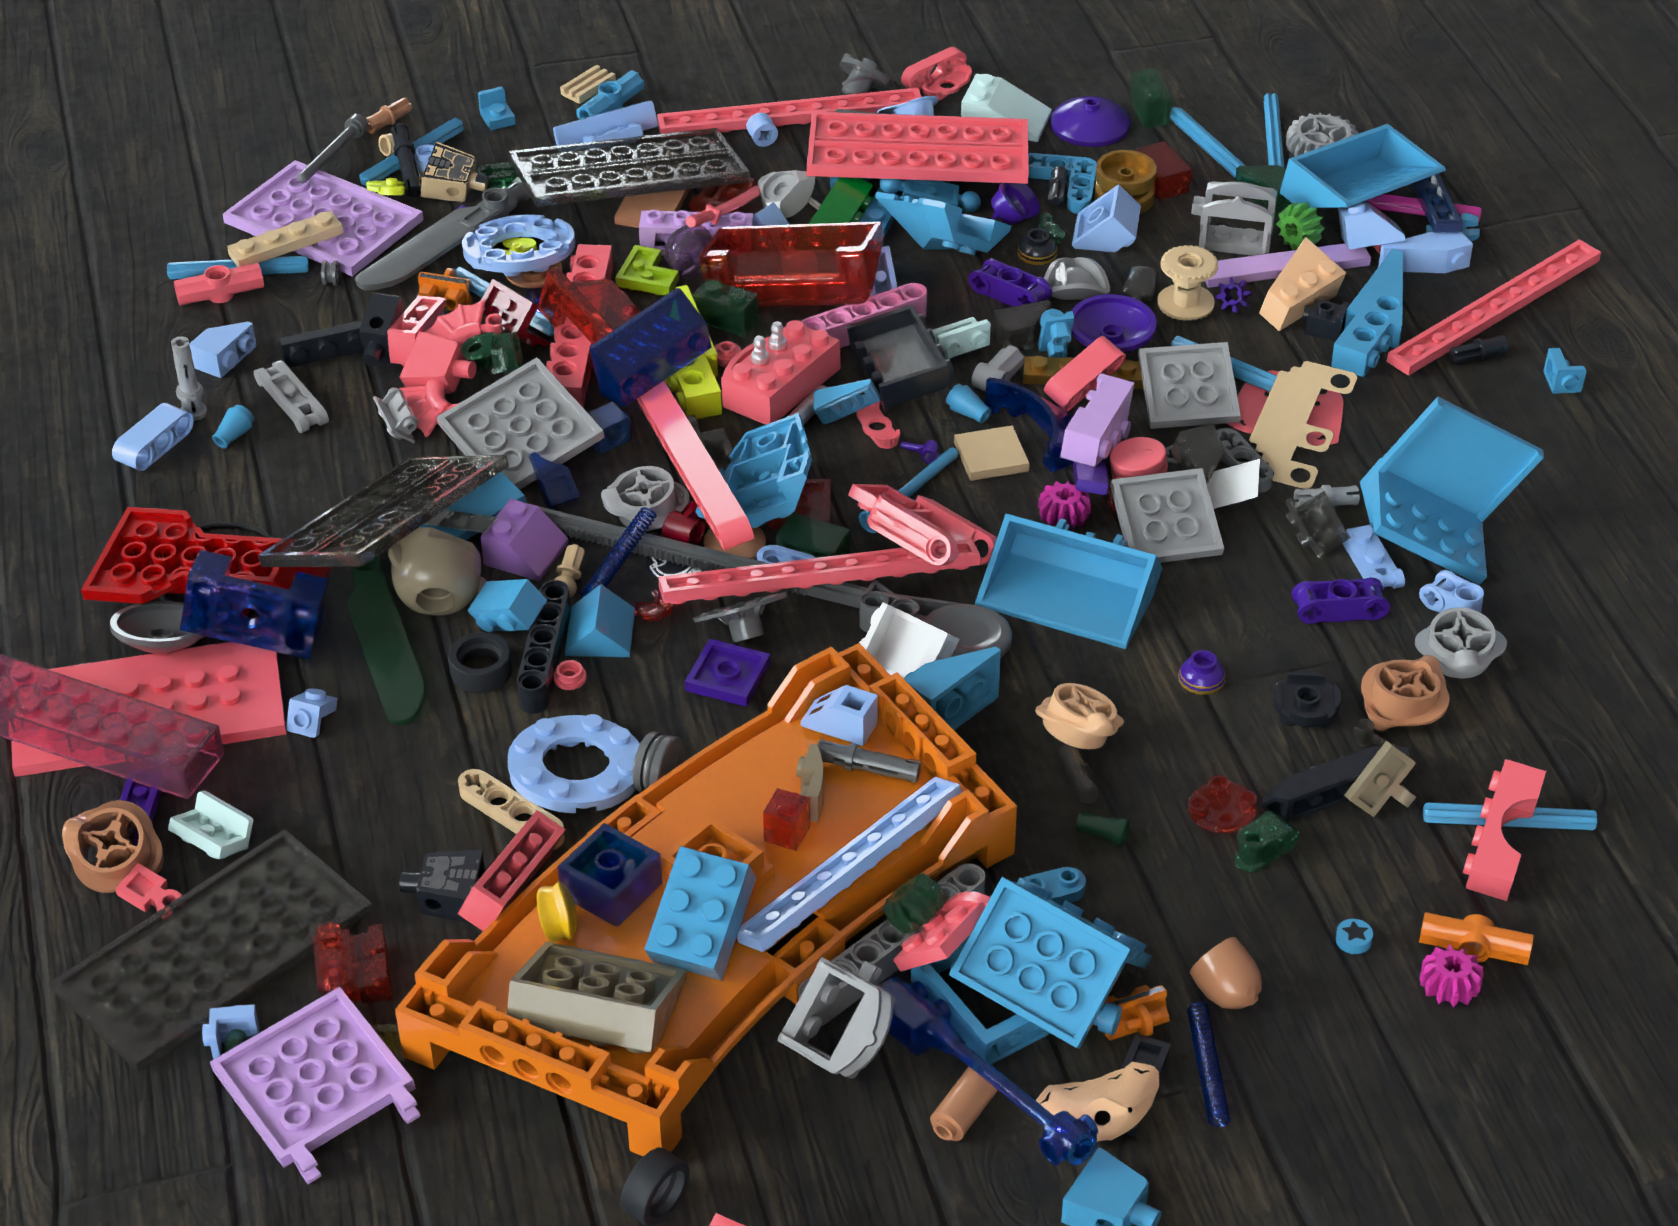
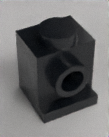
(1325, 319)

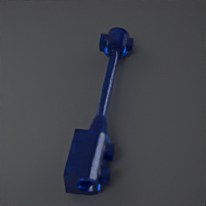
(926, 1025)

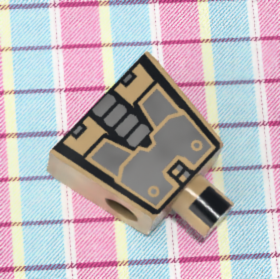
(451, 175)

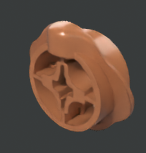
(1405, 693)
(104, 829)

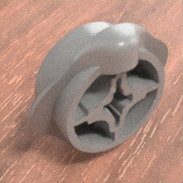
(647, 488)
(1461, 642)

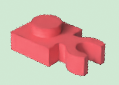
(145, 889)

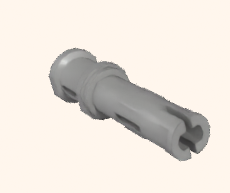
(188, 390)

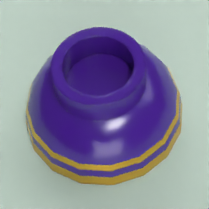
(1202, 673)

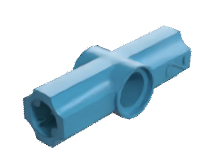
(612, 95)

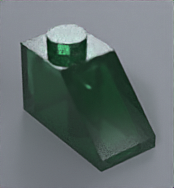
(1264, 176)

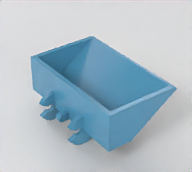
(1356, 169)
(1069, 580)

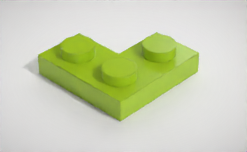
(642, 273)

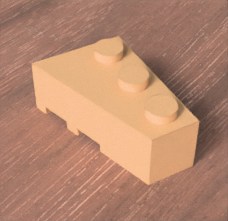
(1304, 278)

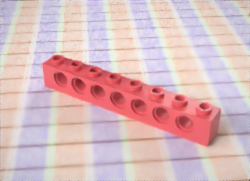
(571, 352)

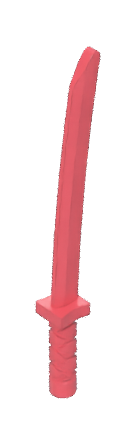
(713, 213)

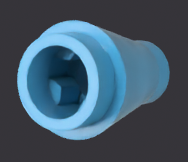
(966, 402)
(233, 425)

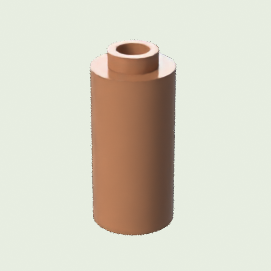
(962, 1106)

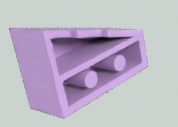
(1101, 424)

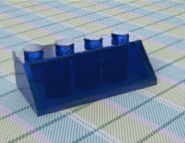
(649, 348)

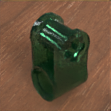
(1264, 841)

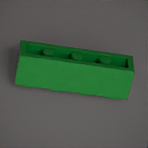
(844, 202)

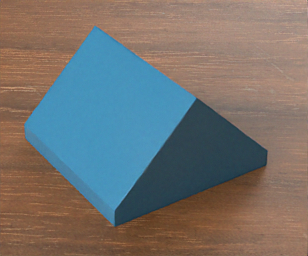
(600, 626)

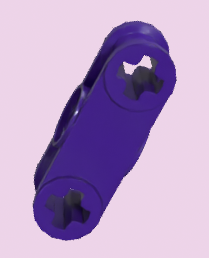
(1009, 284)
(1340, 600)

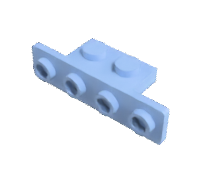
(615, 124)

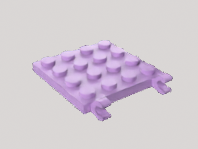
(314, 1079)

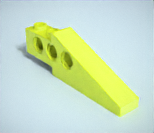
(696, 382)

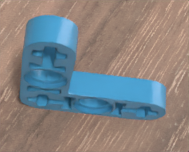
(1042, 165)

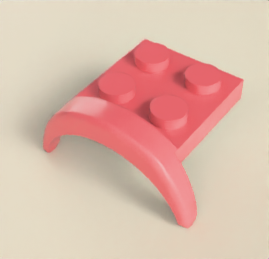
(943, 932)

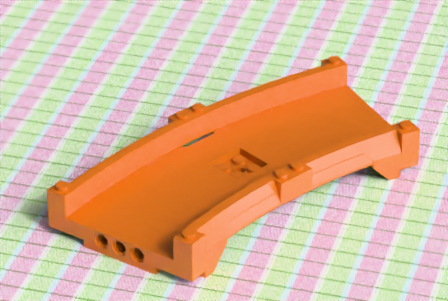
(717, 809)

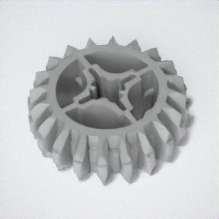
(1315, 132)

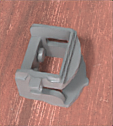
(1230, 239)
(864, 1031)

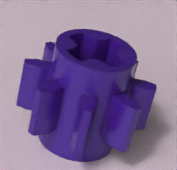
(1227, 298)

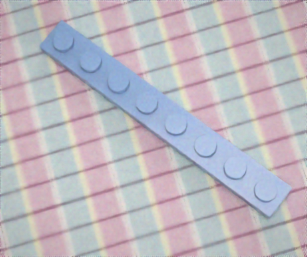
(846, 865)

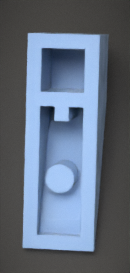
(1432, 252)

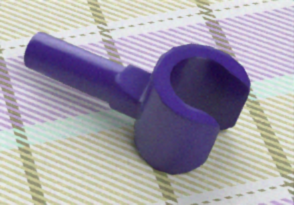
(927, 451)

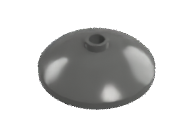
(152, 627)

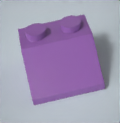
(522, 541)

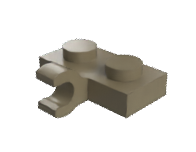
(1382, 780)

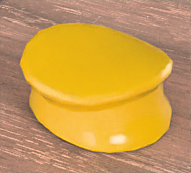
(557, 912)

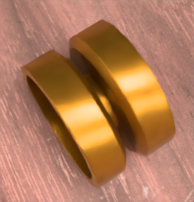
(1130, 170)

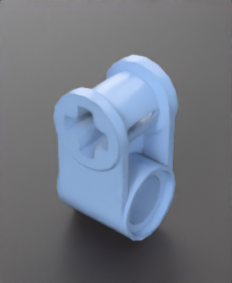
(1451, 593)

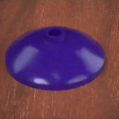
(1090, 121)
(1117, 317)

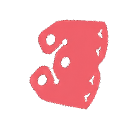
(1326, 415)

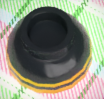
(1037, 247)

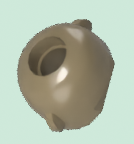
(435, 571)

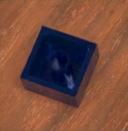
(611, 874)

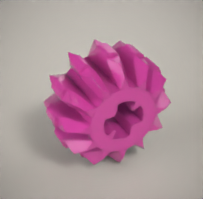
(1064, 502)
(1451, 975)

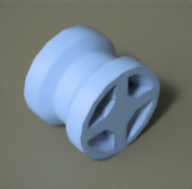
(763, 123)

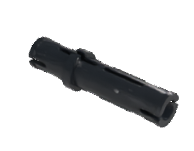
(405, 153)

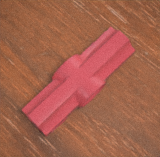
(219, 284)

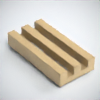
(586, 84)

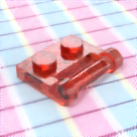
(724, 194)

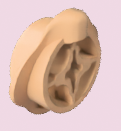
(1079, 716)

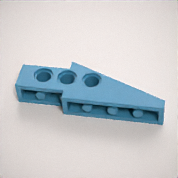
(1372, 319)

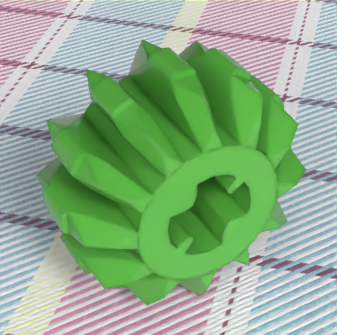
(1299, 222)

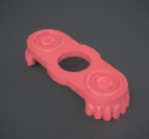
(958, 77)
(884, 438)

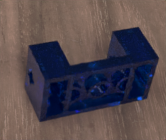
(287, 617)

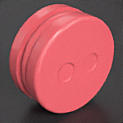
(1138, 458)

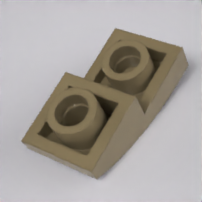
(811, 773)

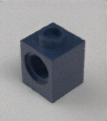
(614, 424)

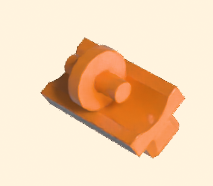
(445, 286)
(1140, 1011)

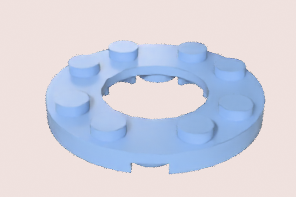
(558, 244)
(563, 795)

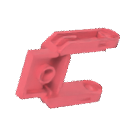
(918, 523)

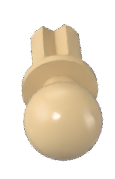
(570, 567)

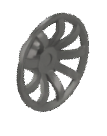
(743, 616)

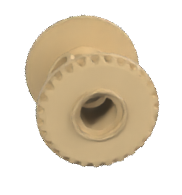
(1187, 268)

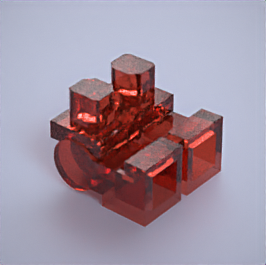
(353, 963)

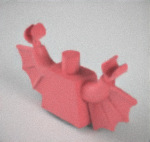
(438, 364)

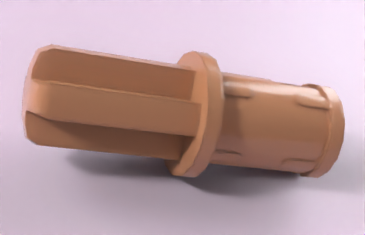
(388, 115)

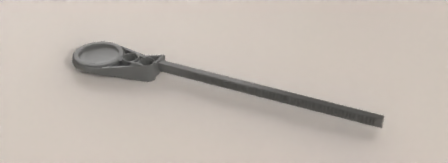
(972, 624)

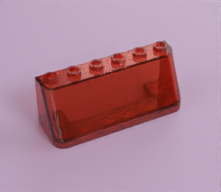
(797, 262)

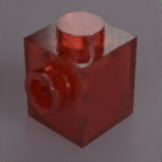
(786, 819)

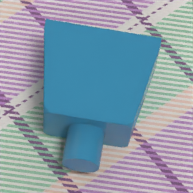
(1108, 1196)

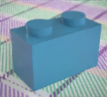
(507, 605)

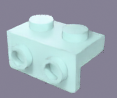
(963, 336)
(213, 826)

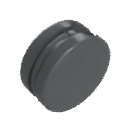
(655, 758)

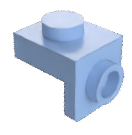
(307, 710)
(224, 1020)

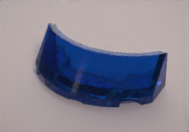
(1044, 412)

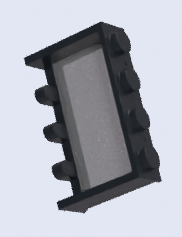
(900, 356)

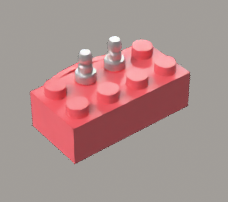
(779, 371)

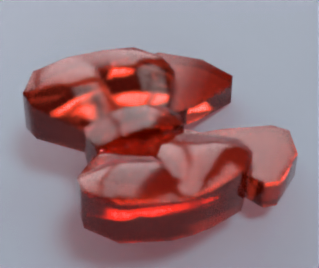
(654, 611)

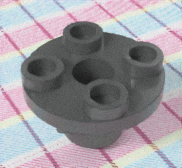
(861, 75)

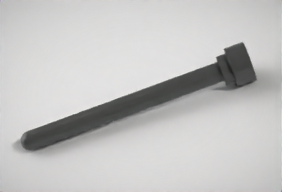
(354, 128)

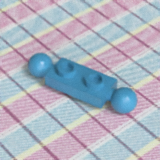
(933, 190)

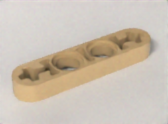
(492, 789)

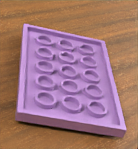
(368, 218)

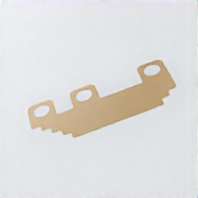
(1285, 418)

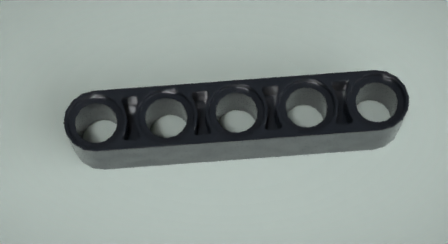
(544, 648)

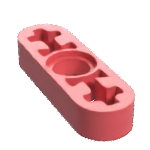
(920, 72)

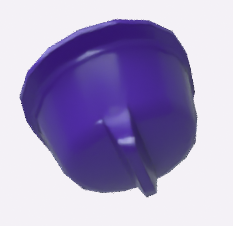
(1014, 203)

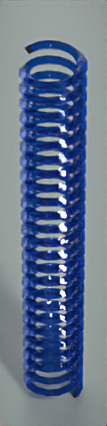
(609, 557)
(1225, 1115)

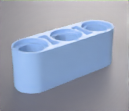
(152, 436)

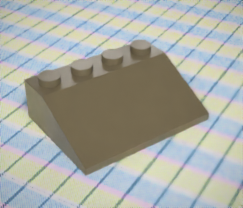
(596, 996)

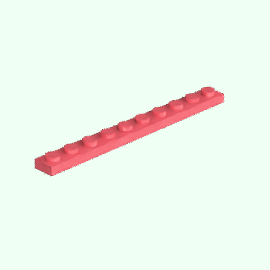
(781, 112)
(1493, 307)
(808, 572)

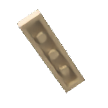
(285, 239)

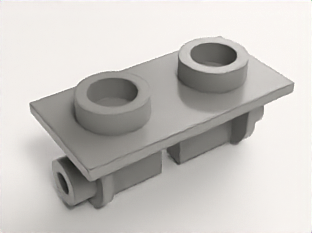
(397, 414)

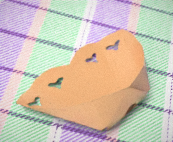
(1107, 1095)

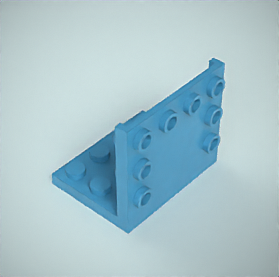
(1445, 483)
(1045, 959)

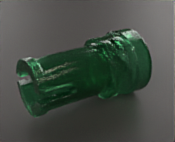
(1108, 828)

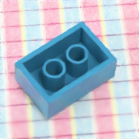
(700, 913)

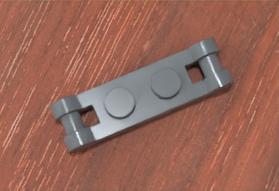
(291, 396)

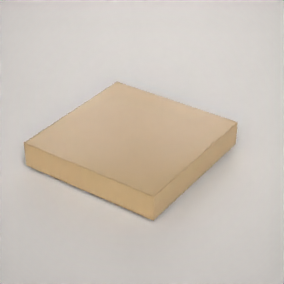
(991, 453)

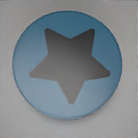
(1354, 936)

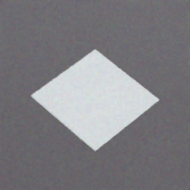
(1234, 484)

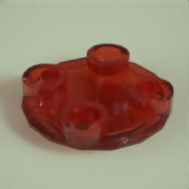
(1222, 805)

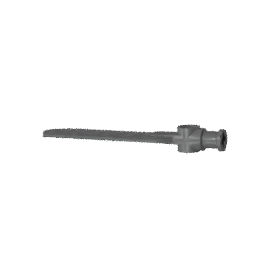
(440, 238)

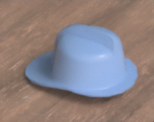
(918, 106)

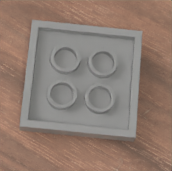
(1189, 385)
(1168, 515)

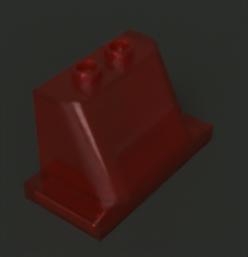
(591, 305)

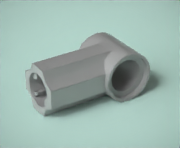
(1002, 367)

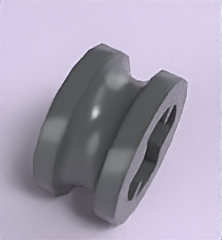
(330, 273)

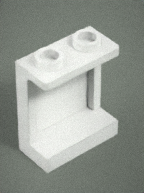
(905, 642)

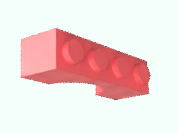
(1495, 860)

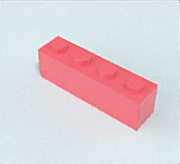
(511, 870)

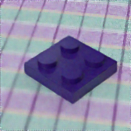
(727, 672)

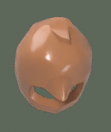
(1228, 975)

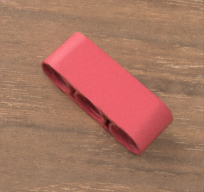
(1081, 374)

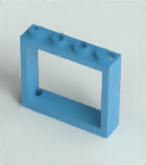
(990, 1043)

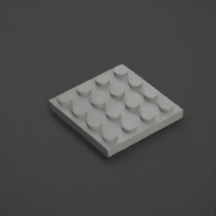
(522, 416)

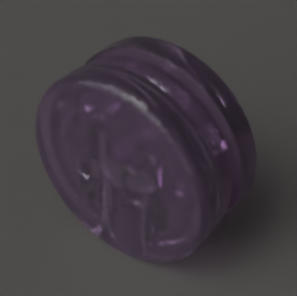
(684, 248)

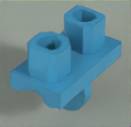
(1055, 332)

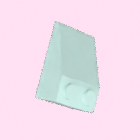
(997, 98)

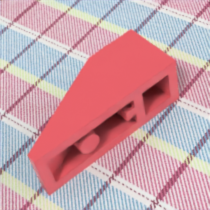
(417, 317)

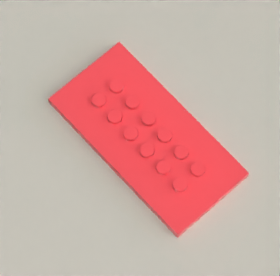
(918, 147)
(213, 682)

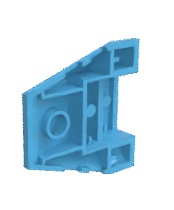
(942, 225)
(769, 470)

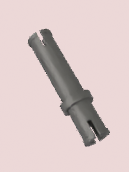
(875, 762)

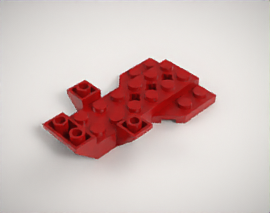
(157, 548)

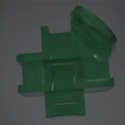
(502, 348)

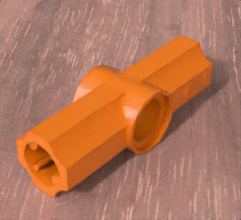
(1477, 936)

